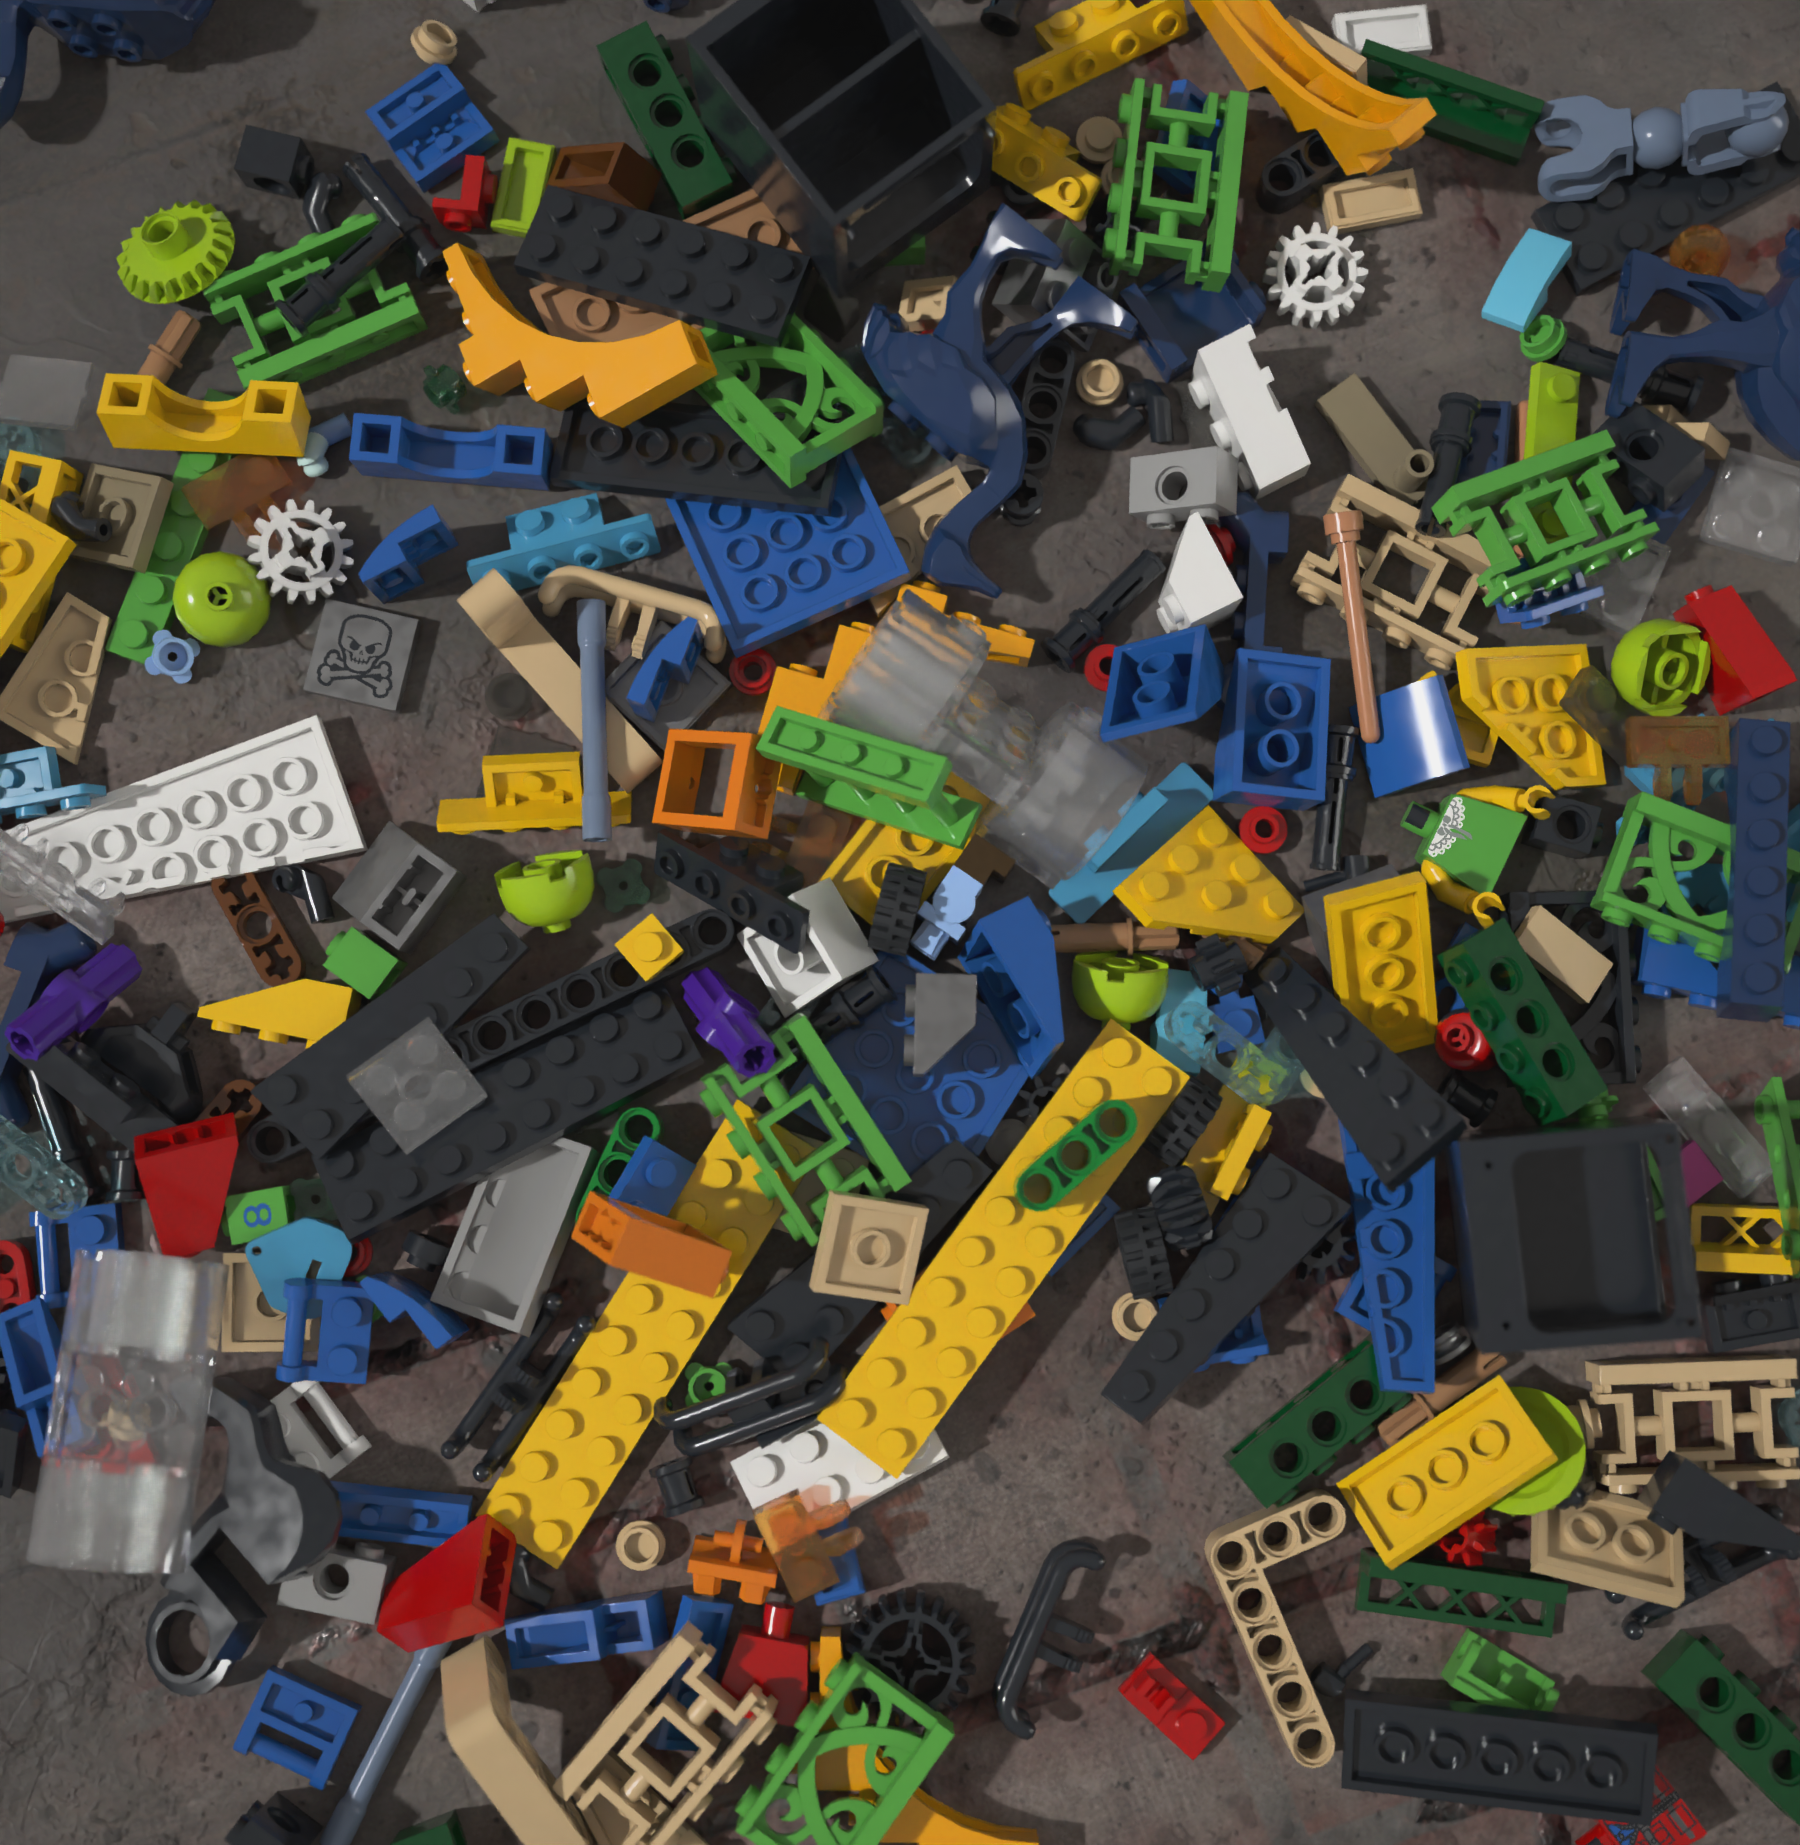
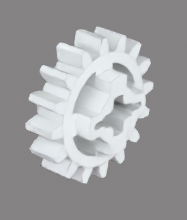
(1309, 255)
(289, 533)

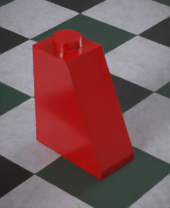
(1742, 656)
(187, 1181)
(452, 1589)

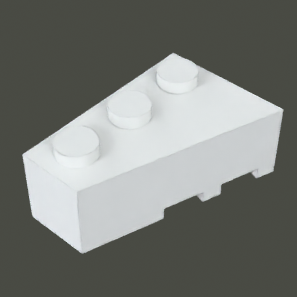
(1247, 414)

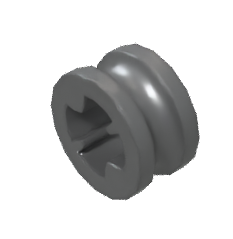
(1449, 1342)

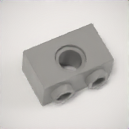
(1159, 478)
(359, 1600)

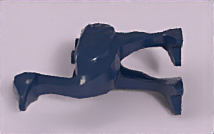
(90, 28)
(1746, 333)
(965, 390)

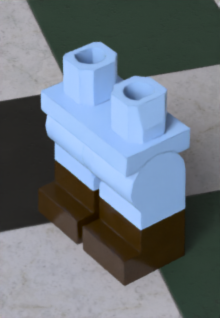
(957, 895)

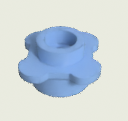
(159, 662)

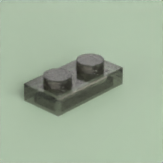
(1599, 711)

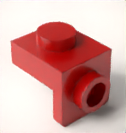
(477, 191)

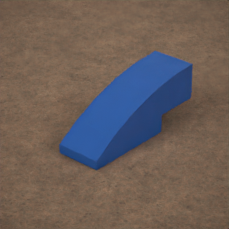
(31, 1354)
(587, 1630)

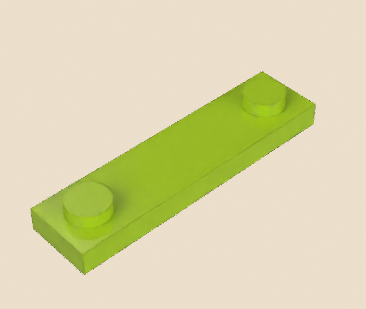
(1549, 426)

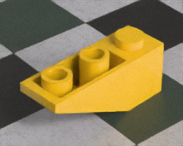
(294, 1009)

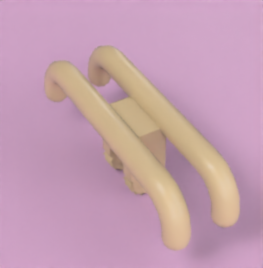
(629, 597)

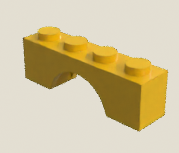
(151, 416)

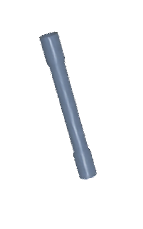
(592, 642)
(354, 1804)

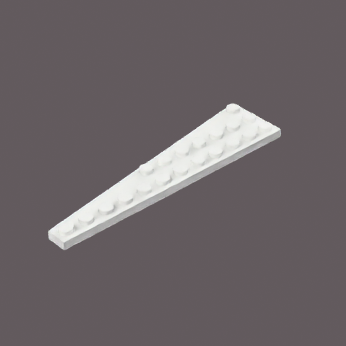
(204, 821)

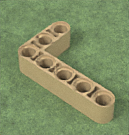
(553, 673)
(1266, 1617)
(500, 1754)

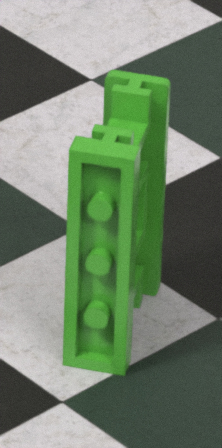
(1212, 188)
(330, 340)
(1534, 483)
(835, 1109)

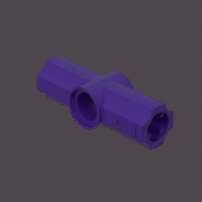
(73, 1002)
(728, 1022)

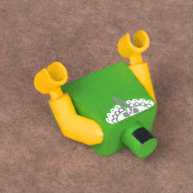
(1471, 841)

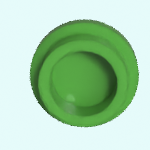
(1543, 338)

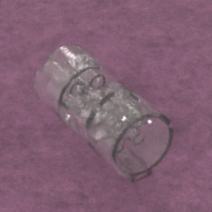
(1049, 787)
(128, 1413)

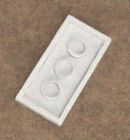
(824, 1469)

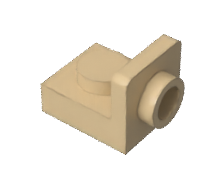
(925, 301)

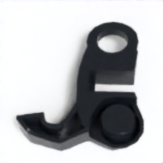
(275, 1516)

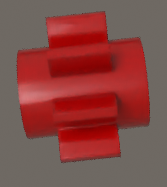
(1469, 1541)

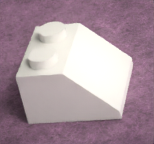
(1197, 582)
(831, 955)

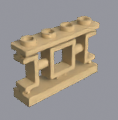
(1383, 609)
(1691, 1383)
(638, 1718)

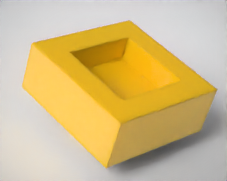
(649, 948)

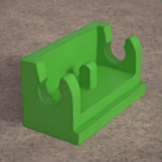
(1497, 1676)

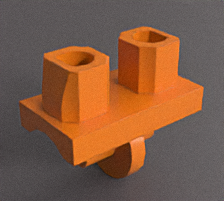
(735, 1559)

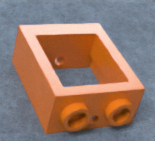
(744, 812)
(651, 1244)

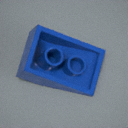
(1161, 682)
(1274, 731)
(1019, 980)

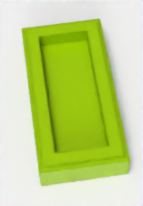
(522, 185)

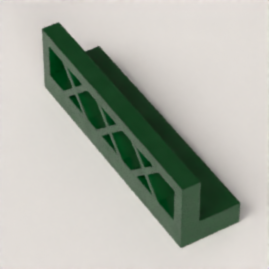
(1470, 121)
(1465, 1578)

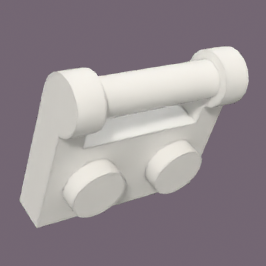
(303, 1439)

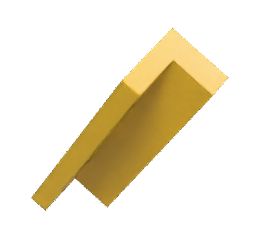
(53, 480)
(1737, 1257)

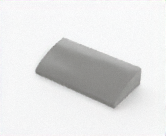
(516, 1236)

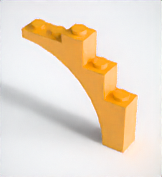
(1311, 91)
(617, 377)
(805, 693)
(923, 1817)

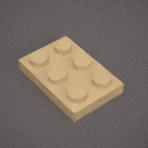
(1610, 1548)

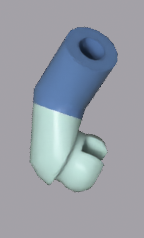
(319, 440)

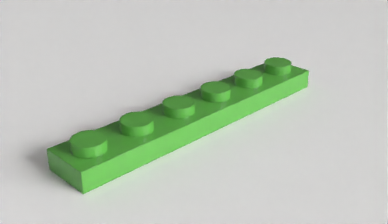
(179, 541)

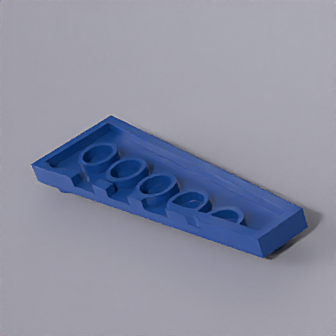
(1397, 1269)

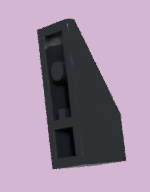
(1705, 1508)

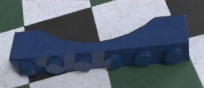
(1754, 934)

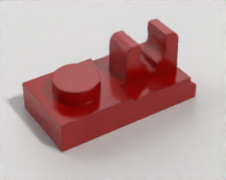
(1171, 1706)

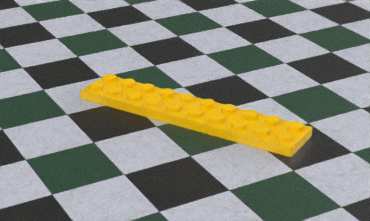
(995, 1258)
(634, 1357)

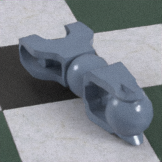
(1709, 134)

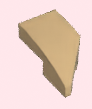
(1705, 434)

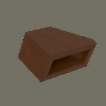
(607, 173)

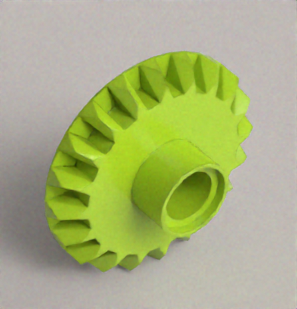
(176, 253)
(1567, 1442)

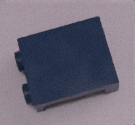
(1182, 318)

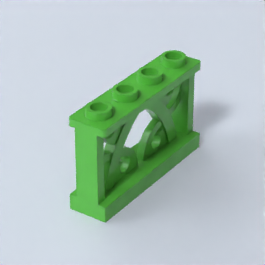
(781, 441)
(1667, 827)
(912, 1752)

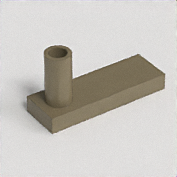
(1376, 441)

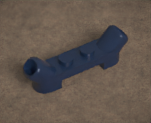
(1262, 540)
(40, 957)

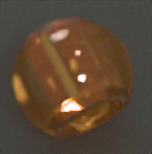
(1701, 250)

